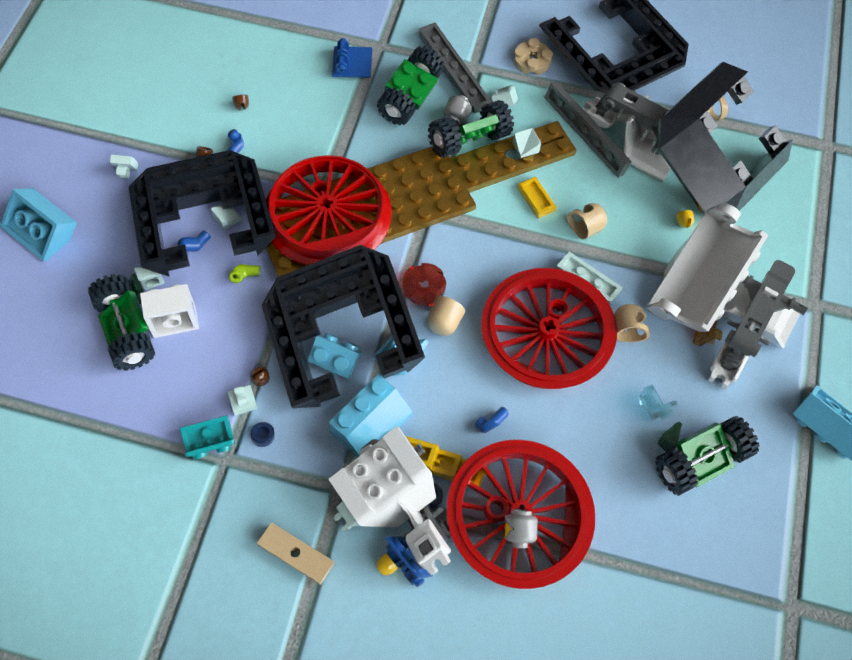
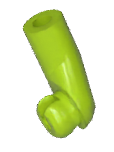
(242, 271)

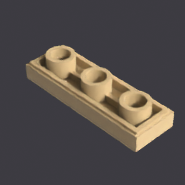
(283, 544)

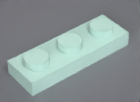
(604, 284)

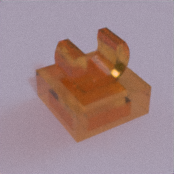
(702, 338)

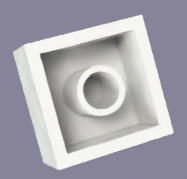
(169, 310)

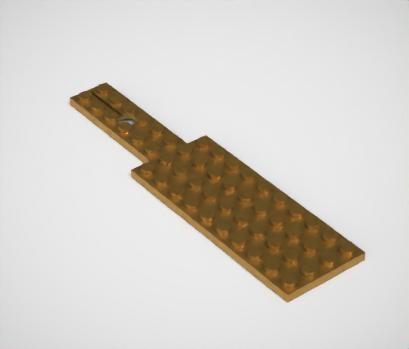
(431, 188)

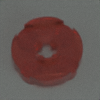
(419, 294)

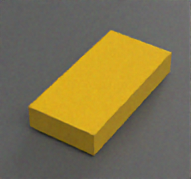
(536, 197)

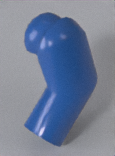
(494, 421)

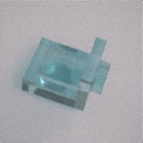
(653, 404)

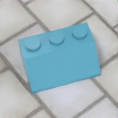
(37, 223)
(370, 415)
(828, 419)

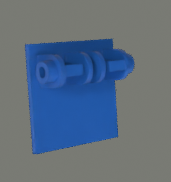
(351, 60)
(399, 550)

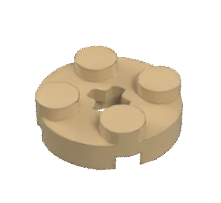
(533, 48)

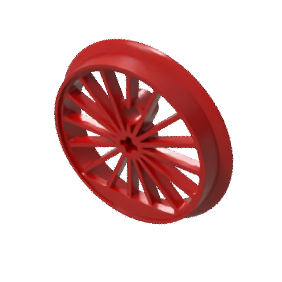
(326, 208)
(558, 333)
(577, 523)

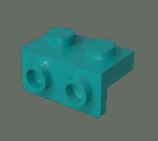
(207, 436)

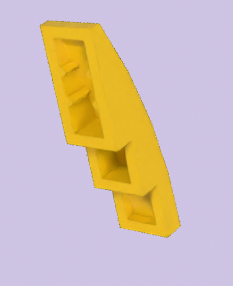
(442, 462)

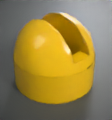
(685, 218)
(386, 565)

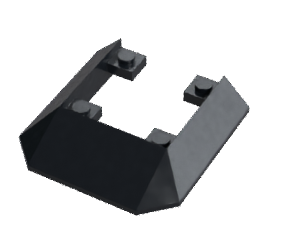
(659, 46)
(696, 157)
(193, 182)
(324, 287)

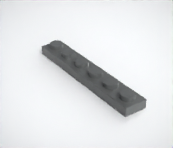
(455, 67)
(587, 129)

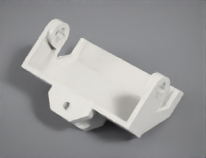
(707, 270)

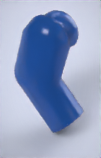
(236, 141)
(195, 244)

